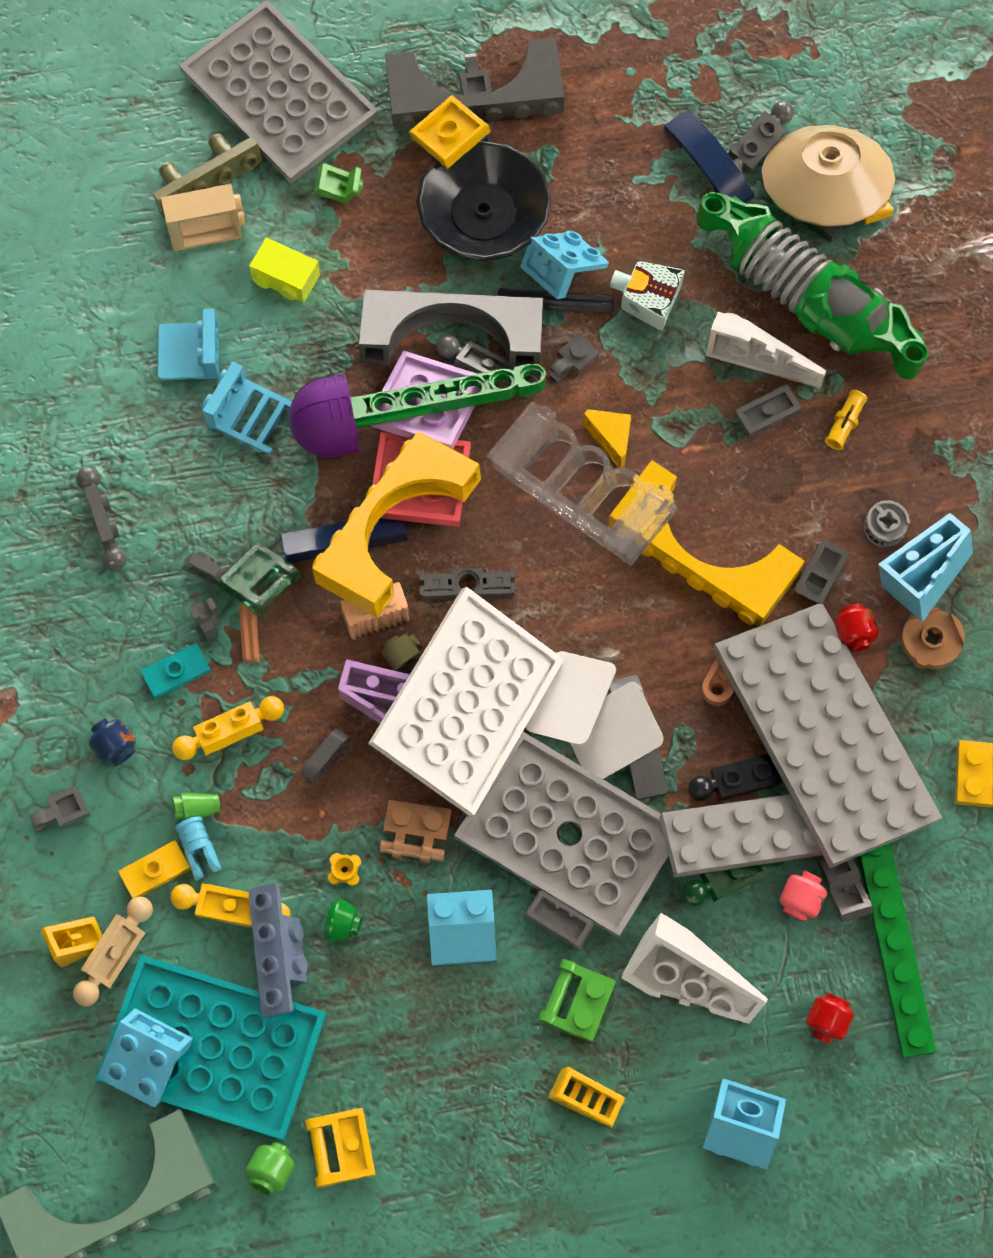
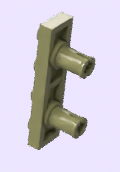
(226, 166)

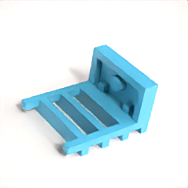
(231, 399)

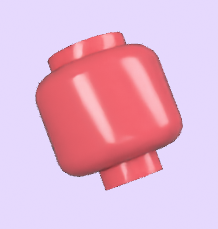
(803, 896)

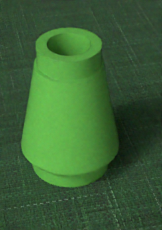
(194, 805)

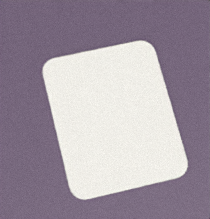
(573, 699)
(620, 733)

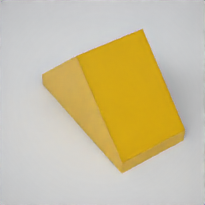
(610, 432)
(72, 940)

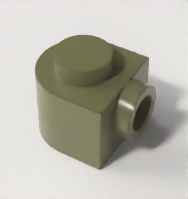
(402, 652)

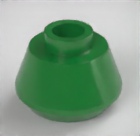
(341, 921)

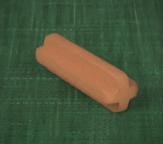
(249, 635)

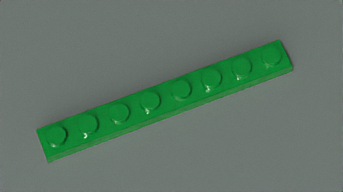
(897, 953)

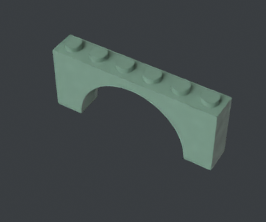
(176, 1177)

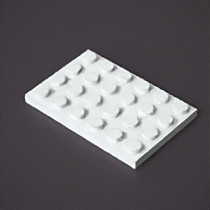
(466, 701)

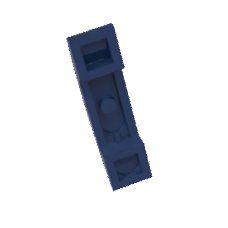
(709, 156)

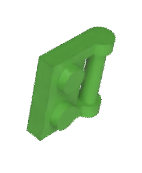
(587, 1005)

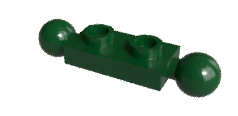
(723, 882)

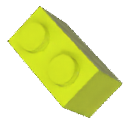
(284, 270)

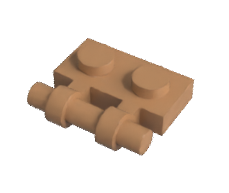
(418, 822)

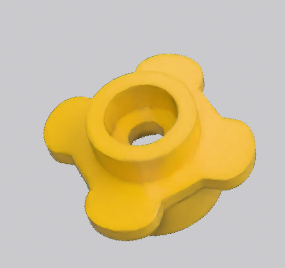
(338, 862)

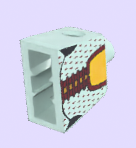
(649, 291)

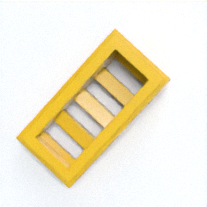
(591, 1086)

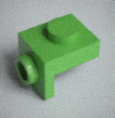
(337, 183)

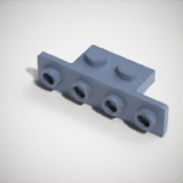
(277, 950)

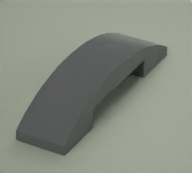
(646, 772)

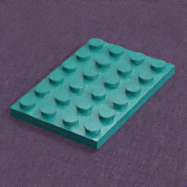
(238, 1062)

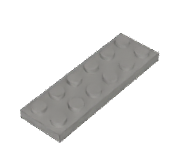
(736, 835)

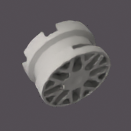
(886, 523)

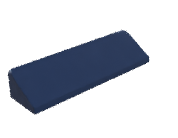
(311, 542)

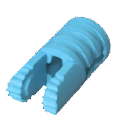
(196, 843)

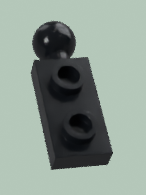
(736, 779)

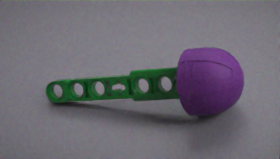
(327, 418)

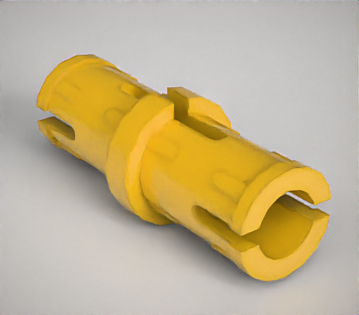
(854, 405)

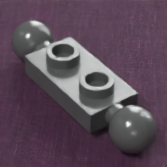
(761, 136)
(475, 359)
(113, 557)

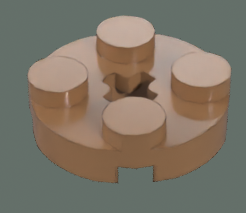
(930, 656)

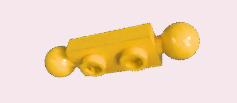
(228, 728)
(217, 903)

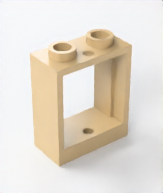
(203, 217)

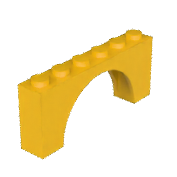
(419, 470)
(747, 590)

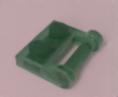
(252, 572)

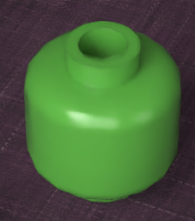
(269, 1169)

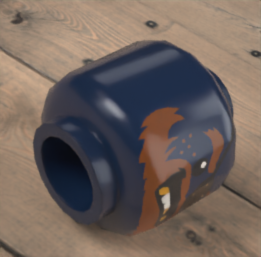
(112, 741)

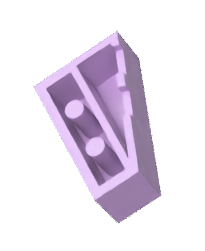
(370, 688)

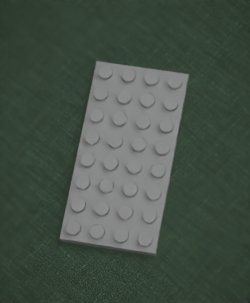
(826, 734)

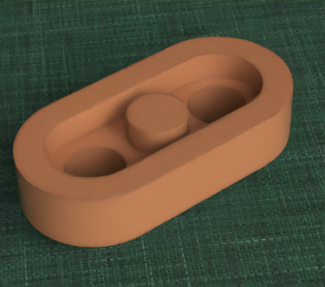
(717, 678)

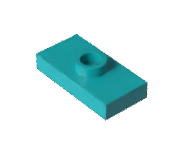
(175, 671)

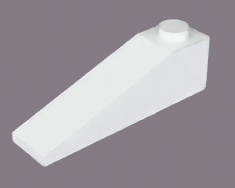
(751, 347)

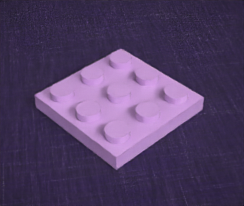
(440, 426)

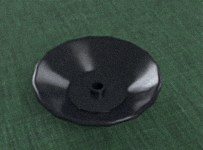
(490, 179)

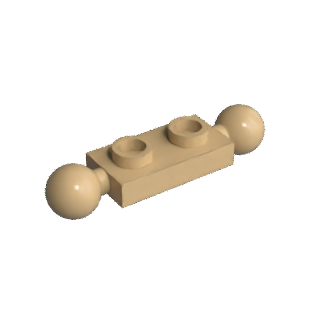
(112, 951)

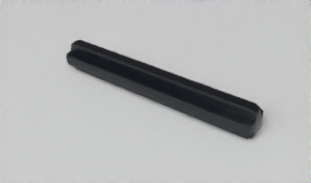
(572, 301)

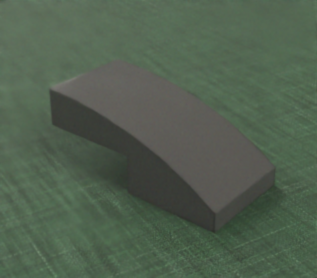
(822, 572)
(846, 890)

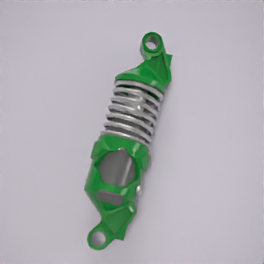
(818, 291)

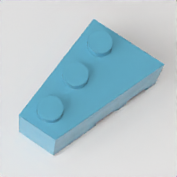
(927, 565)

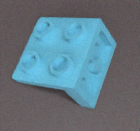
(556, 258)
(189, 349)
(143, 1056)

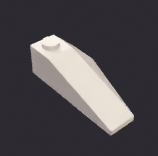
(684, 968)

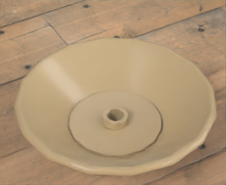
(828, 175)

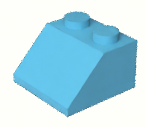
(461, 927)
(745, 1124)

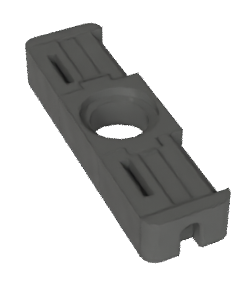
(446, 586)

